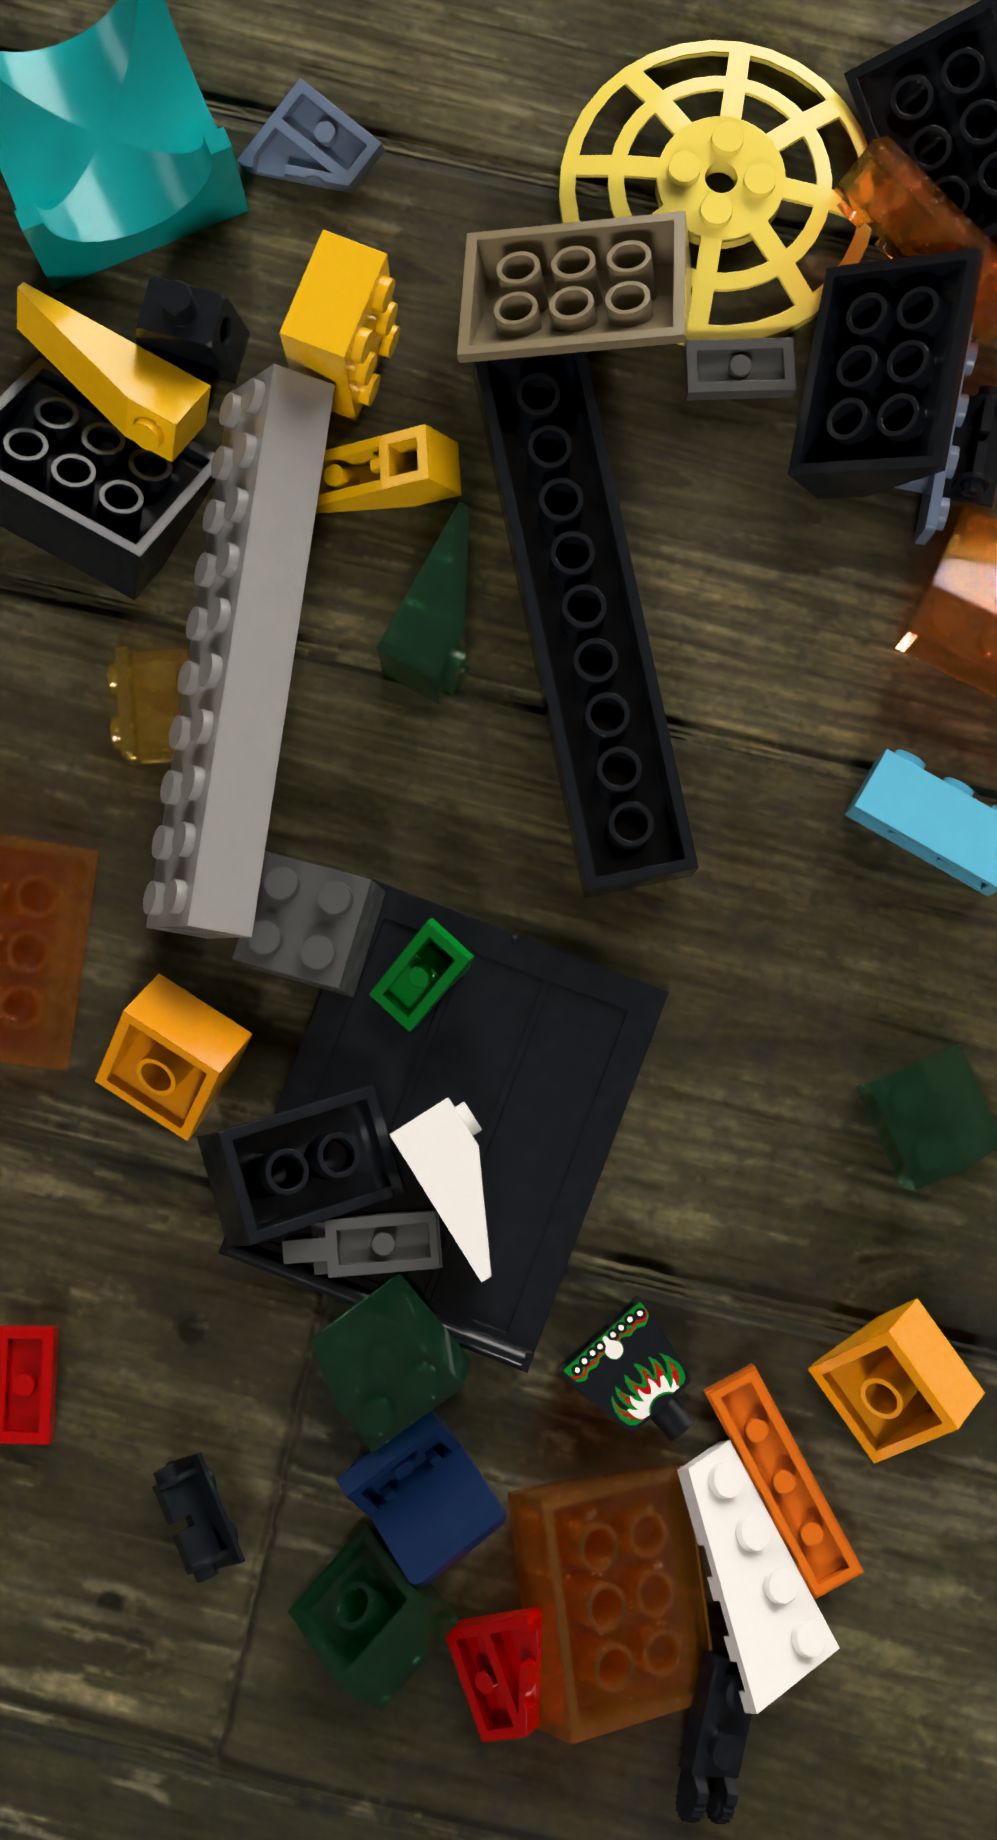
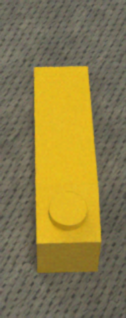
(129, 385)

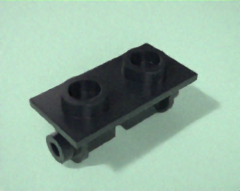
(977, 462)
(189, 1491)

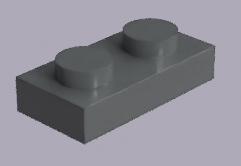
(739, 368)

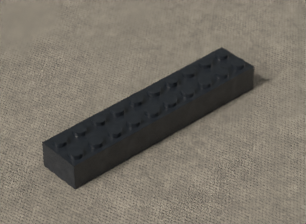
(585, 623)

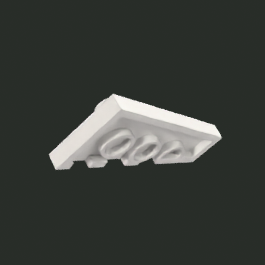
(765, 1602)

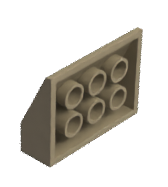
(575, 287)

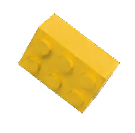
(343, 321)

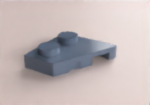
(312, 144)

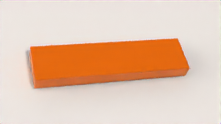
(783, 1480)

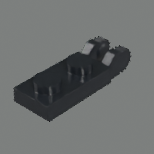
(713, 1742)

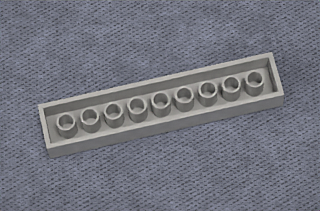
(239, 656)

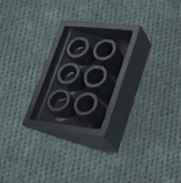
(941, 106)
(885, 373)
(88, 488)

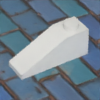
(448, 1167)

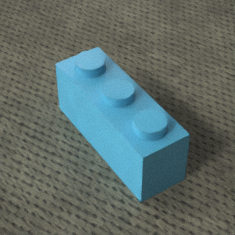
(930, 818)

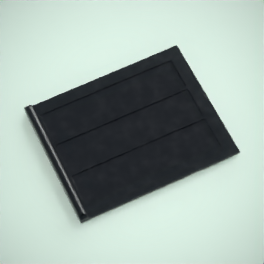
(547, 1069)

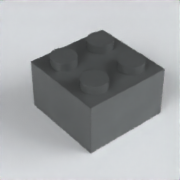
(311, 924)

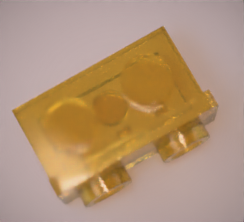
(145, 702)

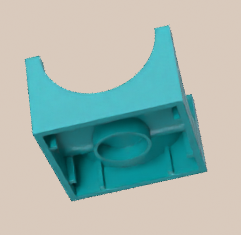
(112, 144)

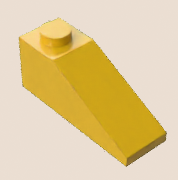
(390, 472)

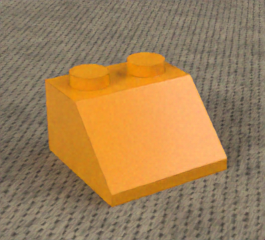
(172, 1056)
(898, 1382)

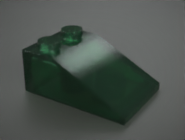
(429, 631)

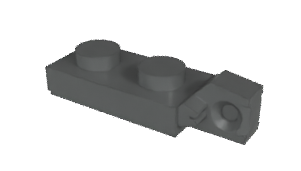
(369, 1244)

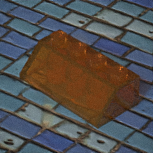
(916, 219)

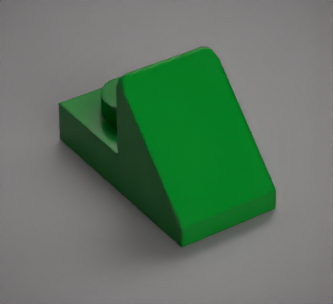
(422, 974)

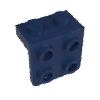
(424, 1498)

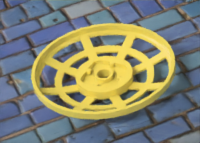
(731, 148)

